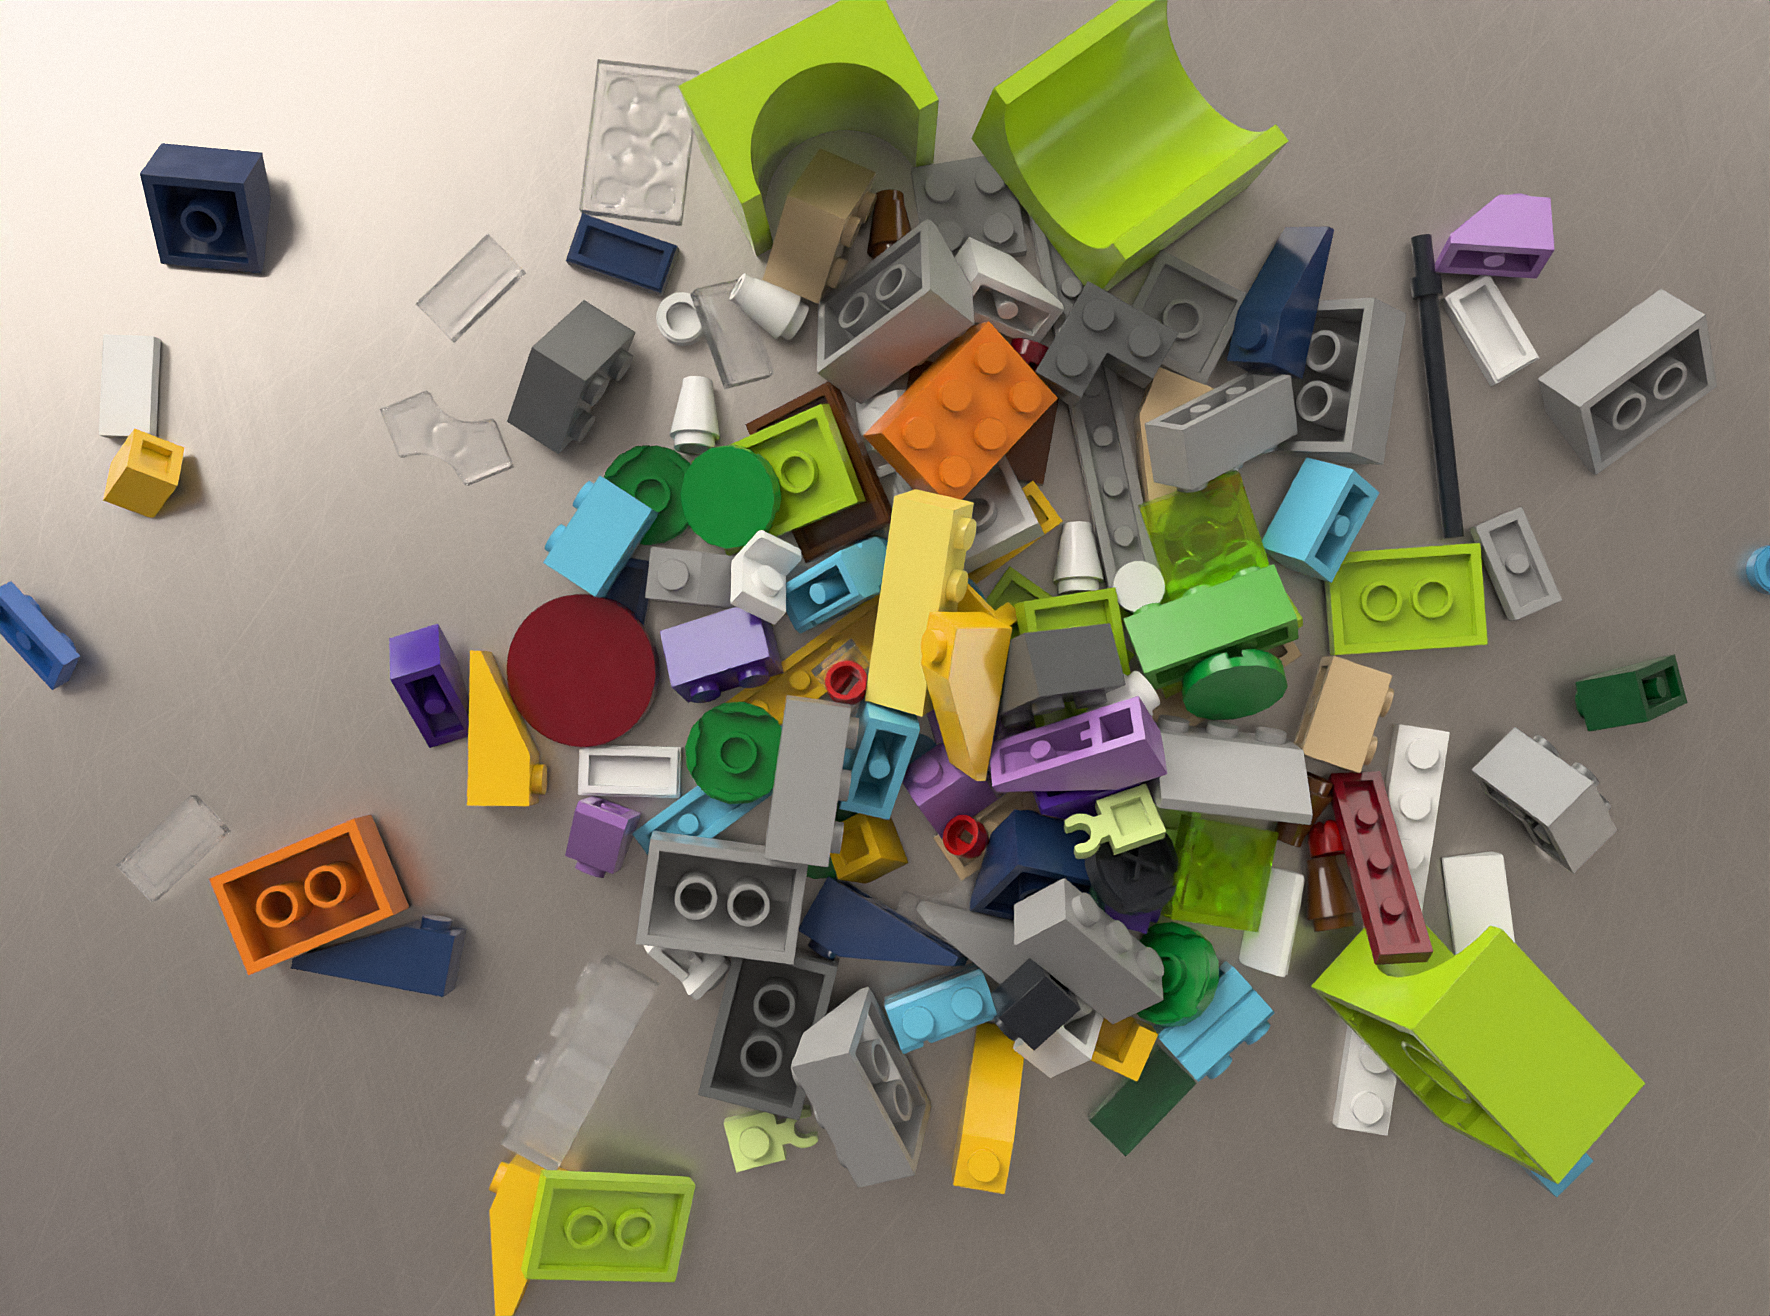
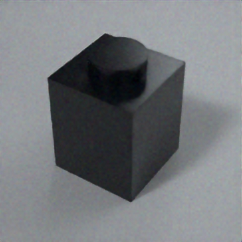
(1032, 1005)

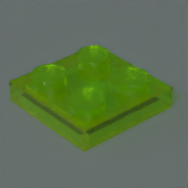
(1203, 535)
(1221, 873)

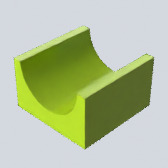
(817, 77)
(1116, 143)
(1486, 1047)

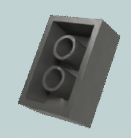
(760, 1029)

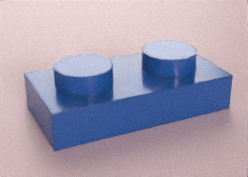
(34, 638)

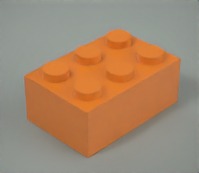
(961, 414)
(309, 893)

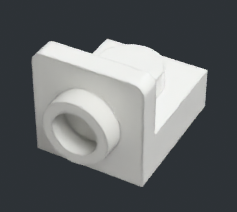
(761, 574)

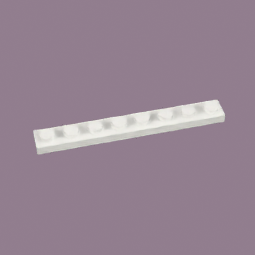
(1413, 792)

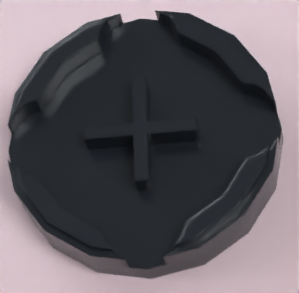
(1136, 878)

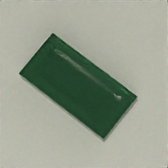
(1141, 1104)

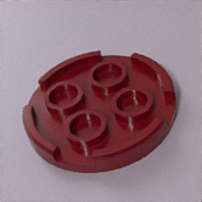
(582, 670)

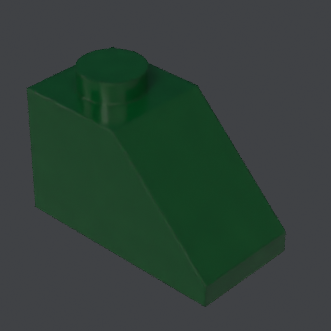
(1630, 694)

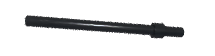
(1426, 289)

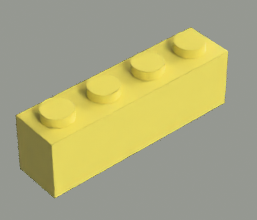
(919, 577)

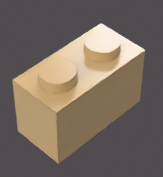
(1344, 714)

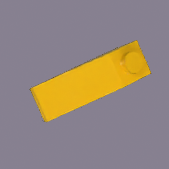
(964, 676)
(500, 747)
(988, 1112)
(509, 1225)

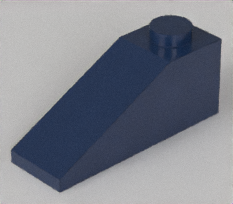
(1282, 304)
(858, 926)
(407, 957)

